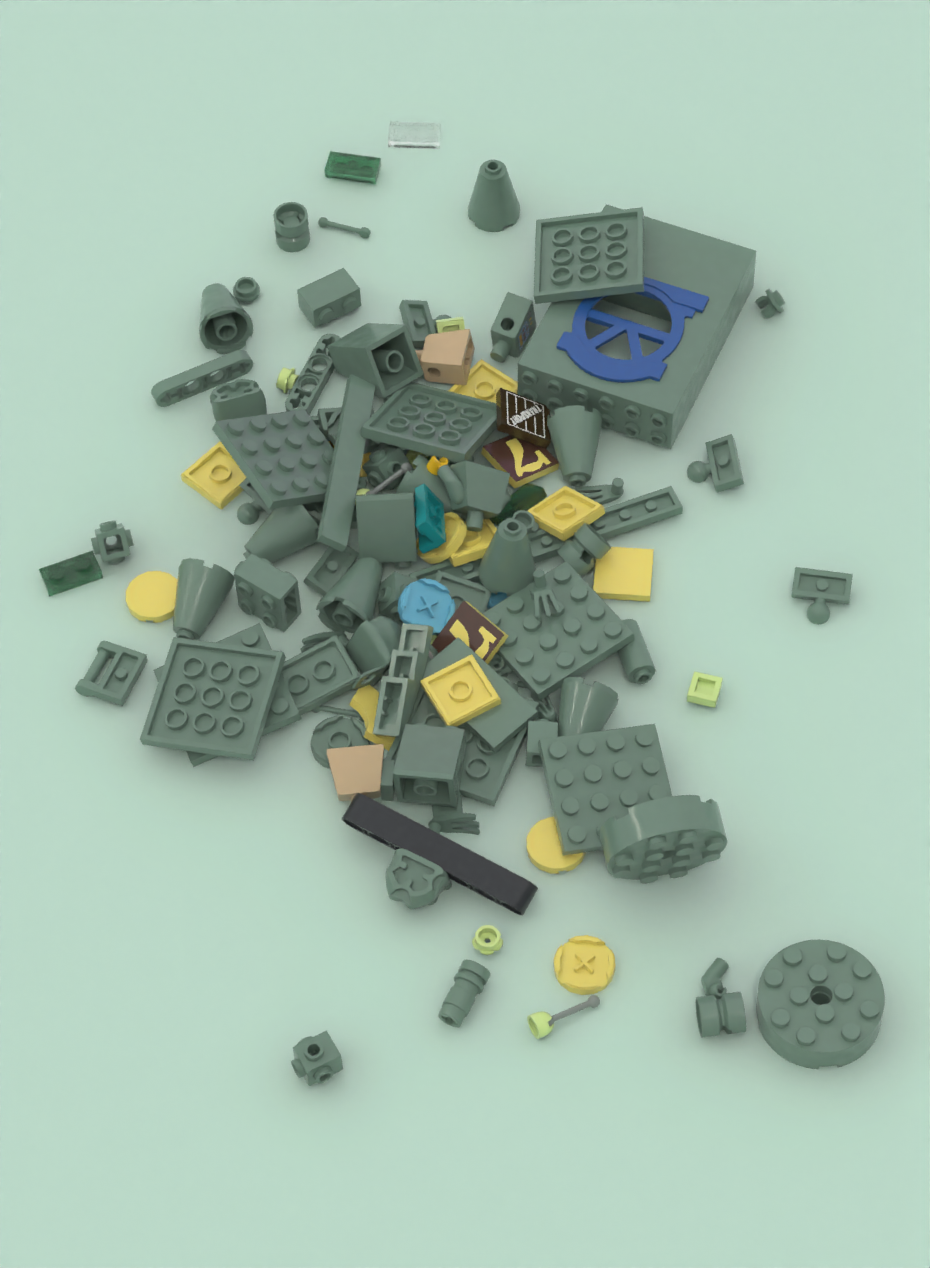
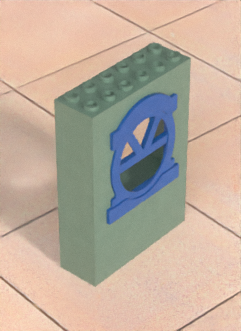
(687, 281)

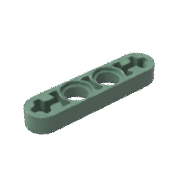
(309, 375)
(174, 390)

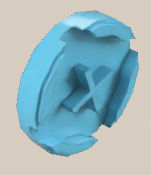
(426, 604)

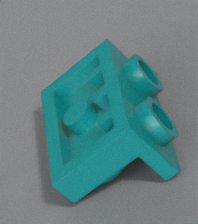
(429, 519)

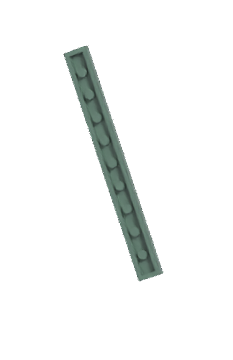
(616, 521)

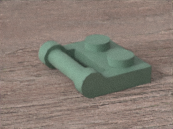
(119, 676)

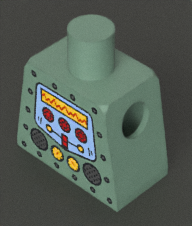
(512, 327)

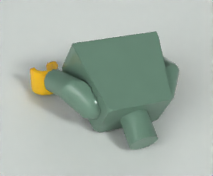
(473, 489)

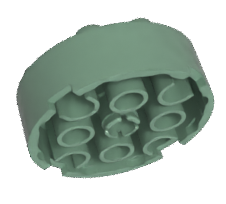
(663, 838)
(848, 997)

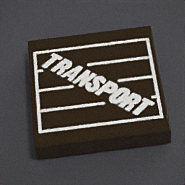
(522, 418)

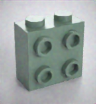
(267, 592)

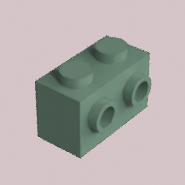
(329, 297)

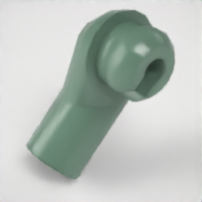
(711, 979)

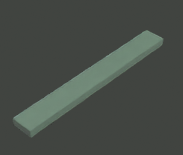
(346, 464)

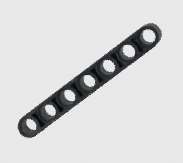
(457, 861)

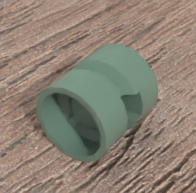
(291, 227)
(584, 549)
(720, 1014)

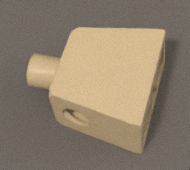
(447, 357)
(356, 770)

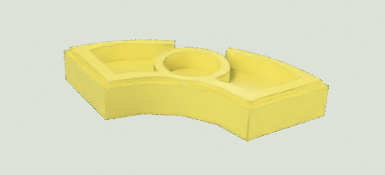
(365, 703)

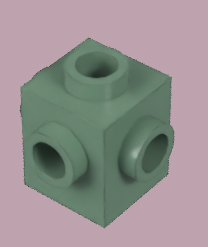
(384, 464)
(117, 551)
(390, 591)
(316, 1058)

